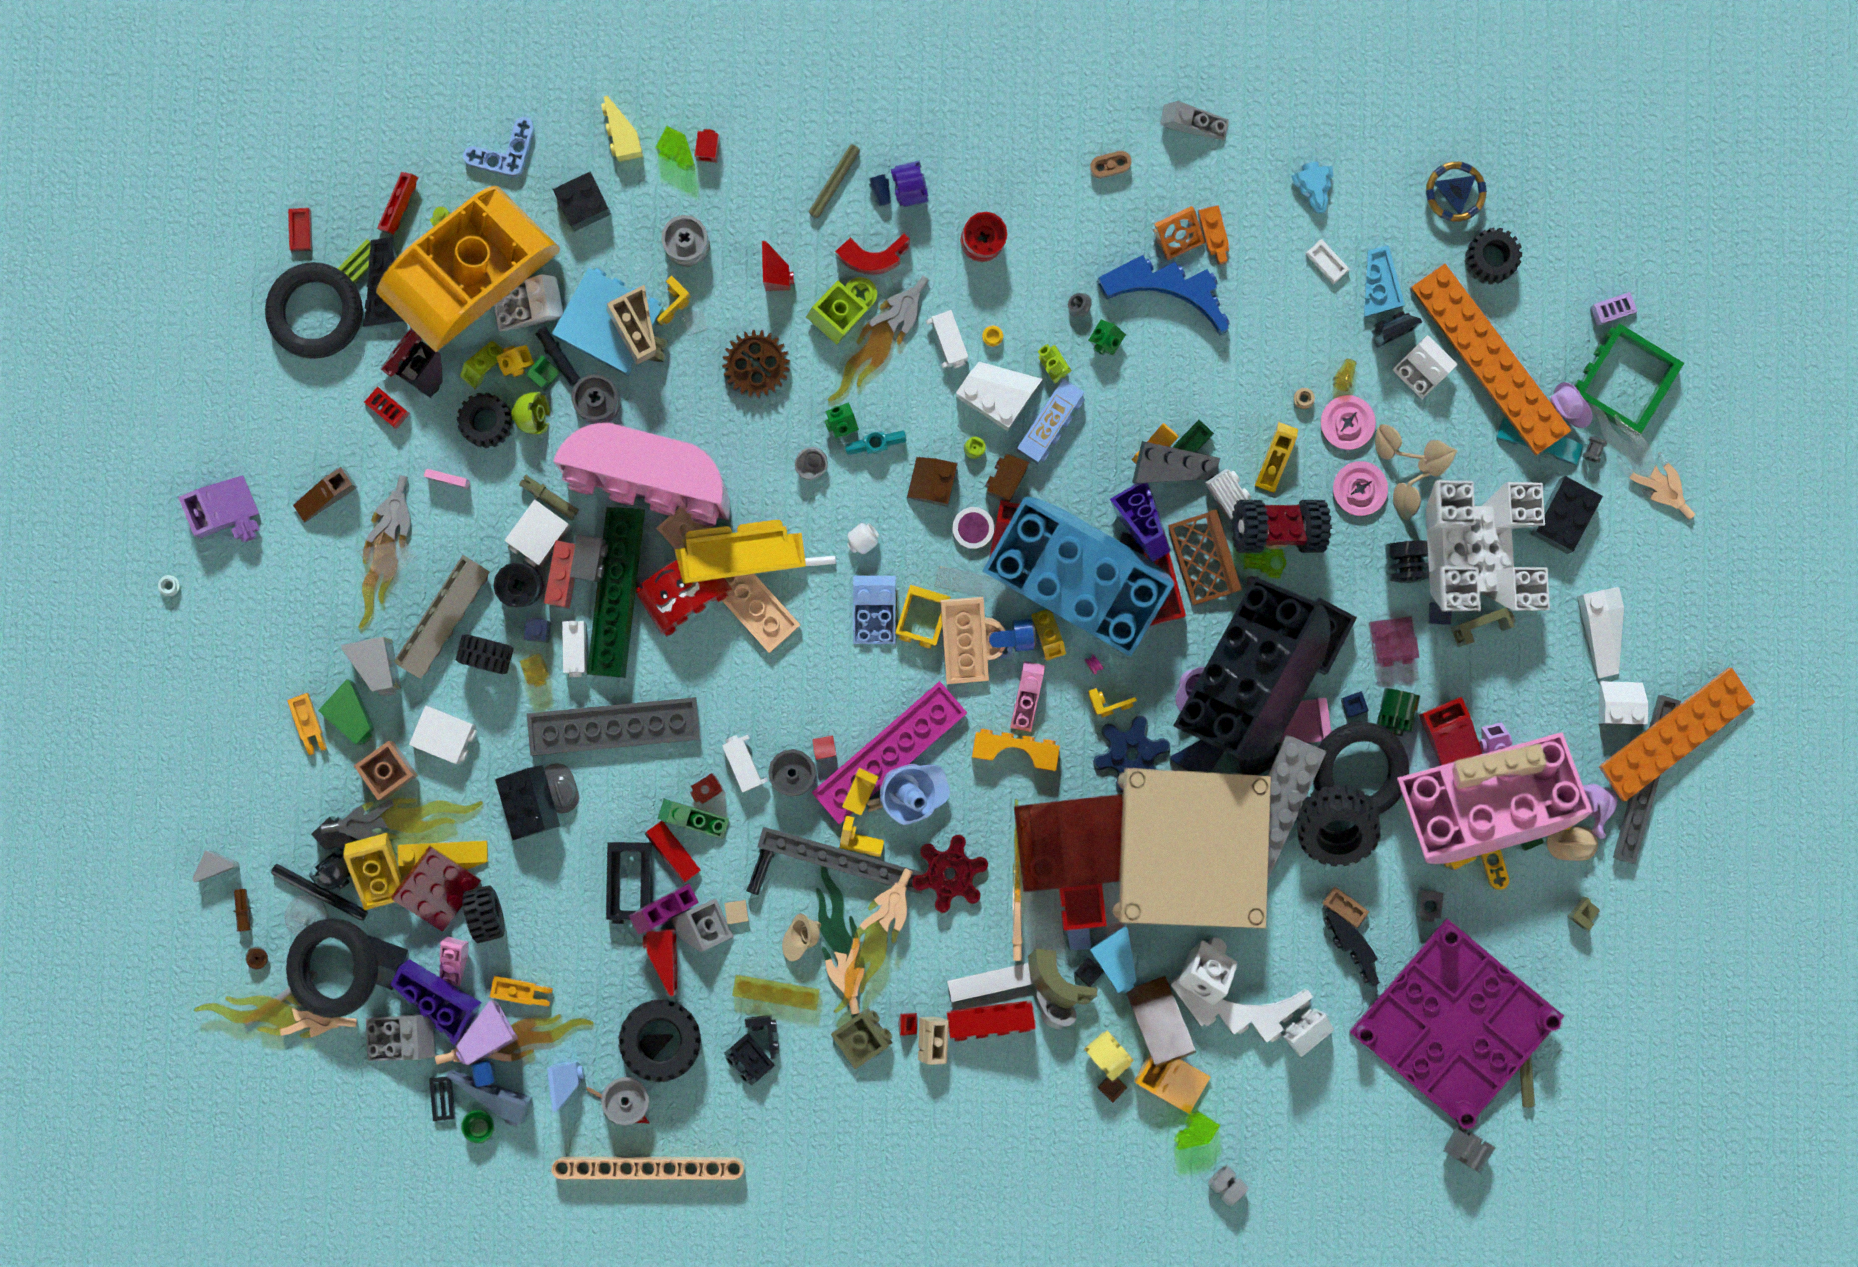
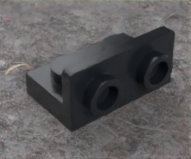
(749, 1059)

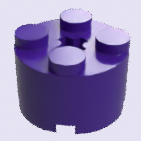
(910, 183)

